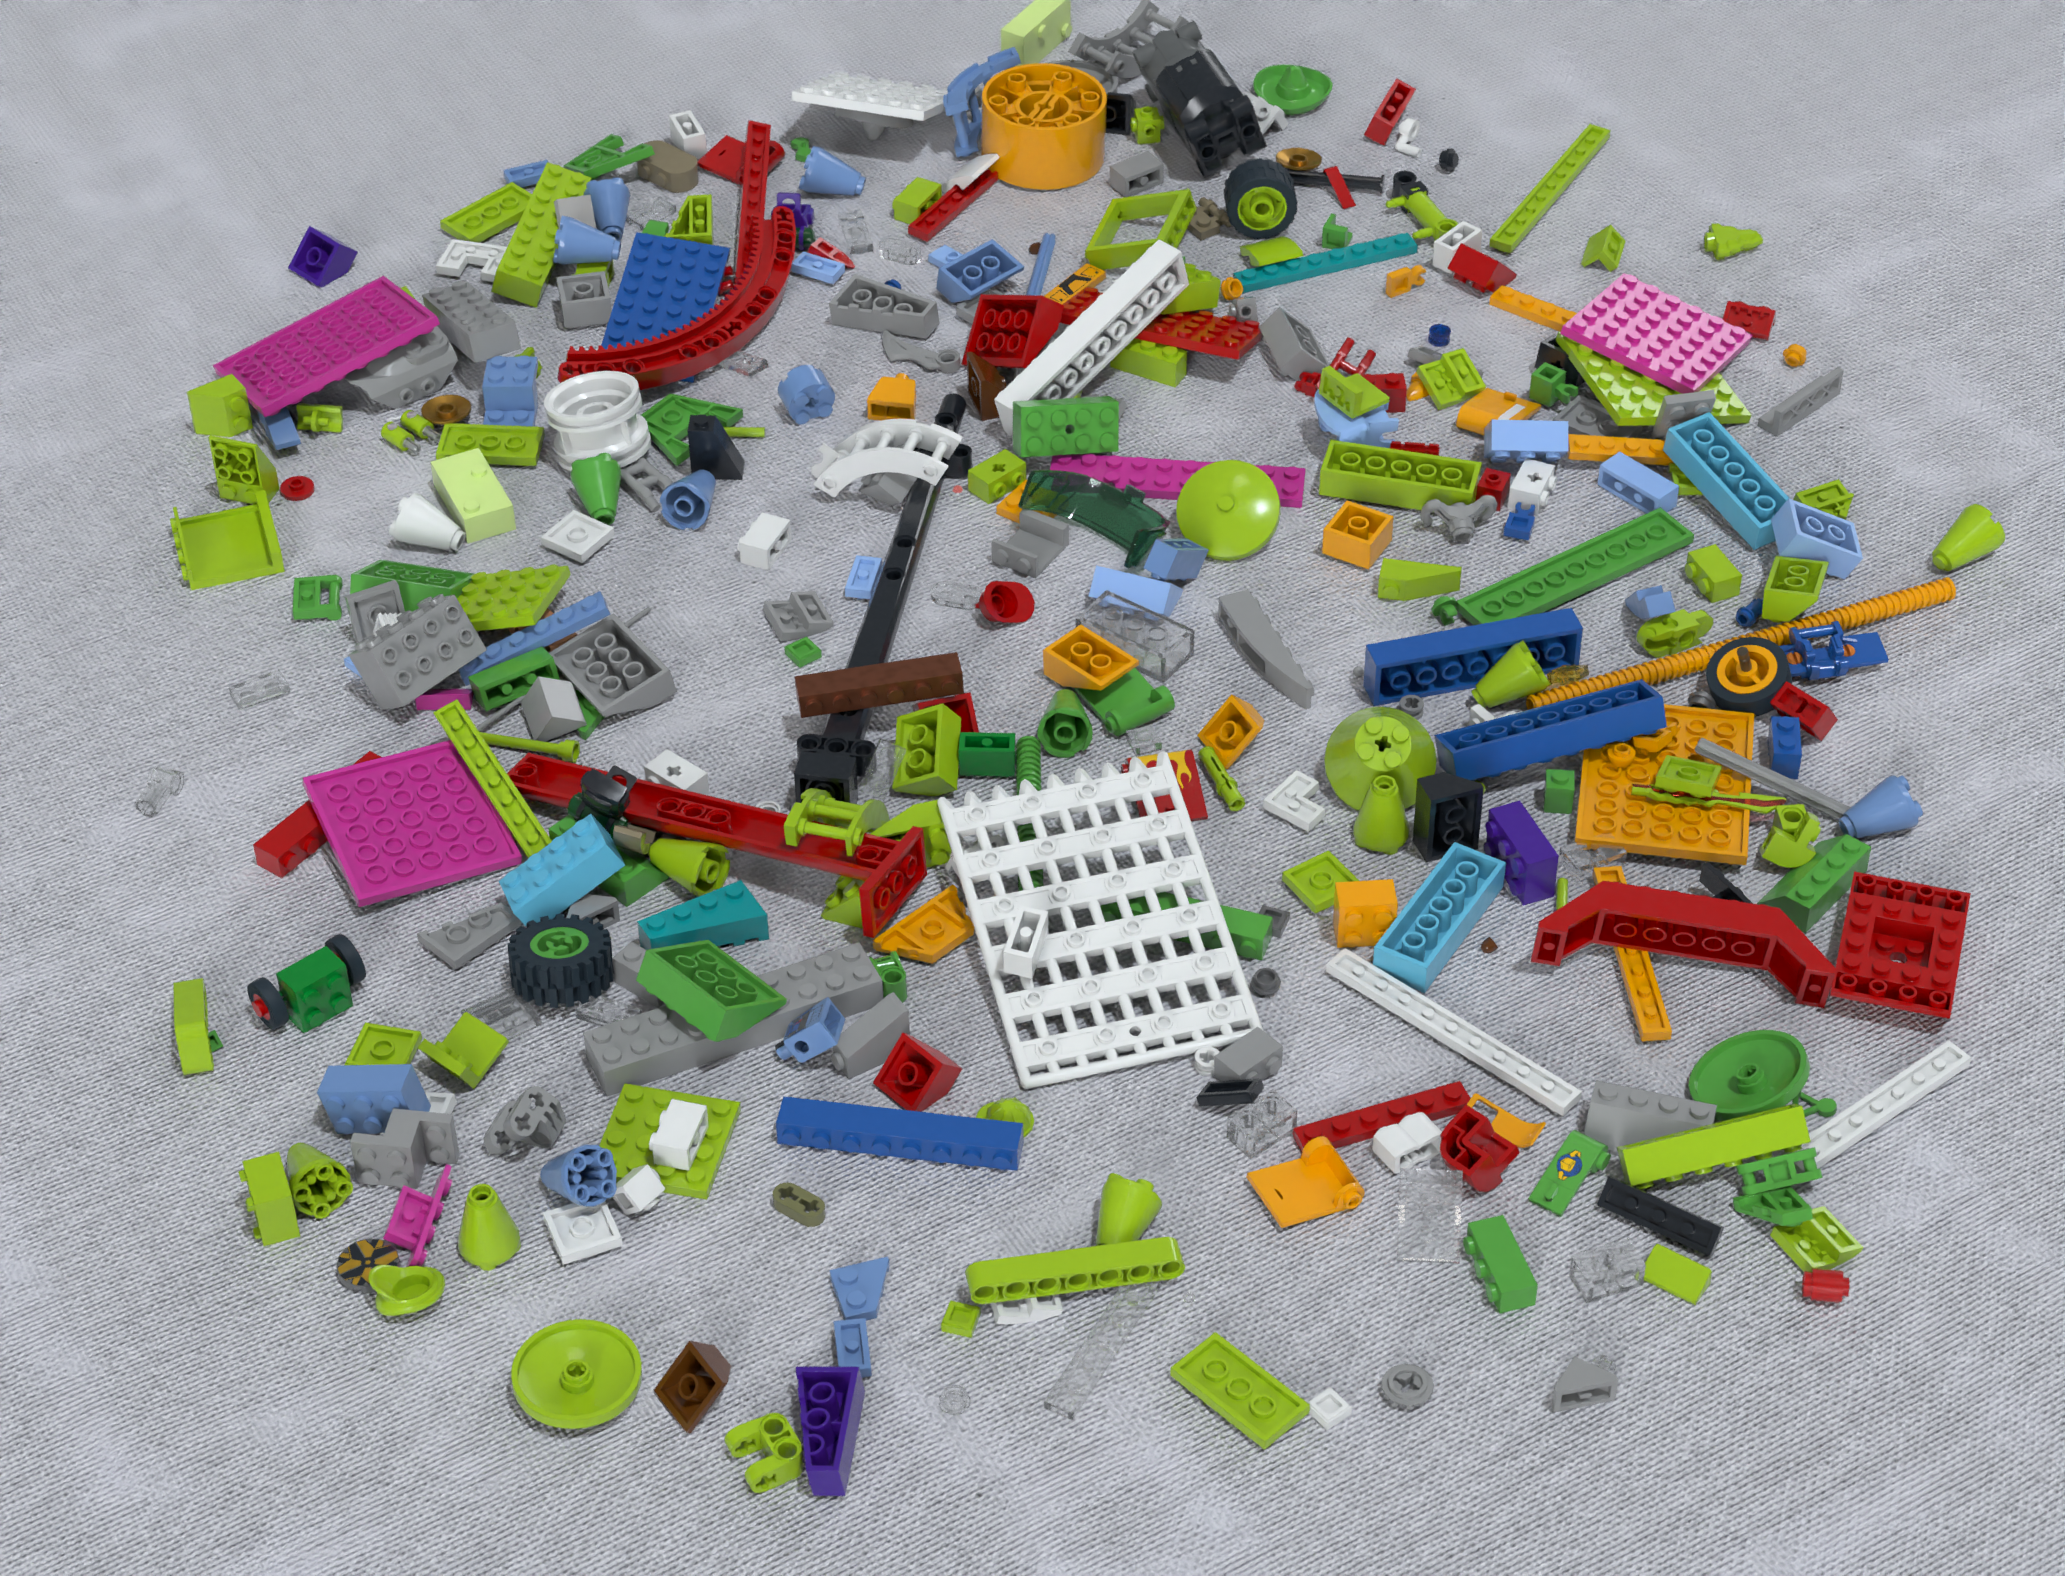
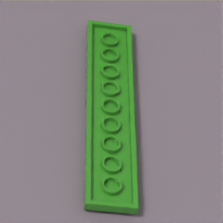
(1577, 569)

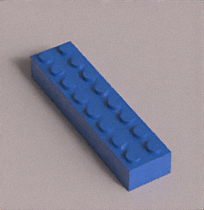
(1462, 656)
(1551, 731)

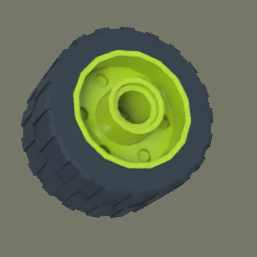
(1260, 198)

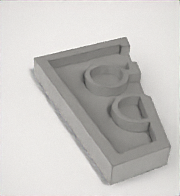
(468, 938)

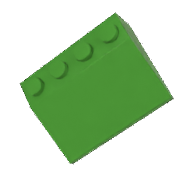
(414, 580)
(708, 988)

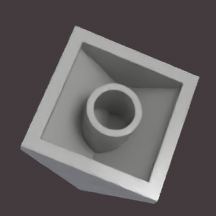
(575, 207)
(552, 709)

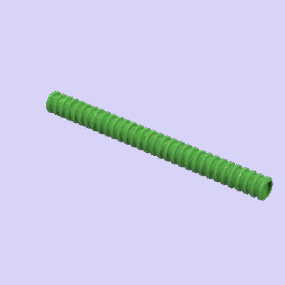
(1029, 768)

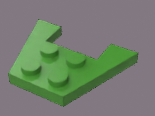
(604, 158)
(670, 420)

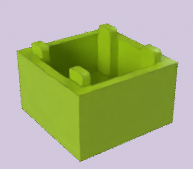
(270, 1199)

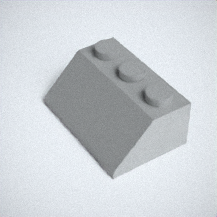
(1292, 345)

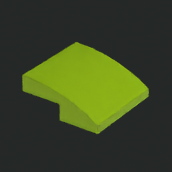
(1271, 251)
(1451, 379)
(1817, 1242)

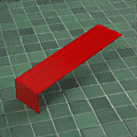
(1339, 187)

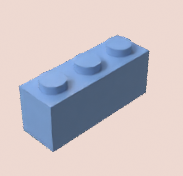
(1175, 559)

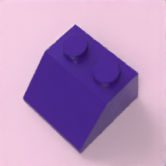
(322, 258)

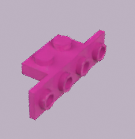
(413, 1218)

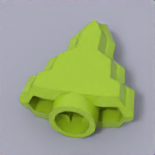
(1728, 240)

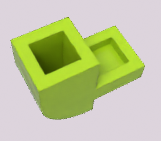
(1790, 849)

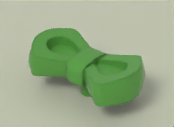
(802, 146)

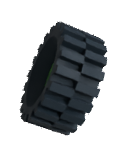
(560, 960)

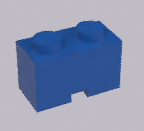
(1785, 746)

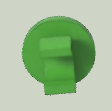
(1445, 609)

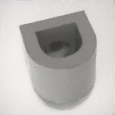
(1244, 309)

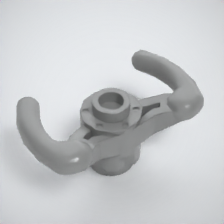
(1460, 516)

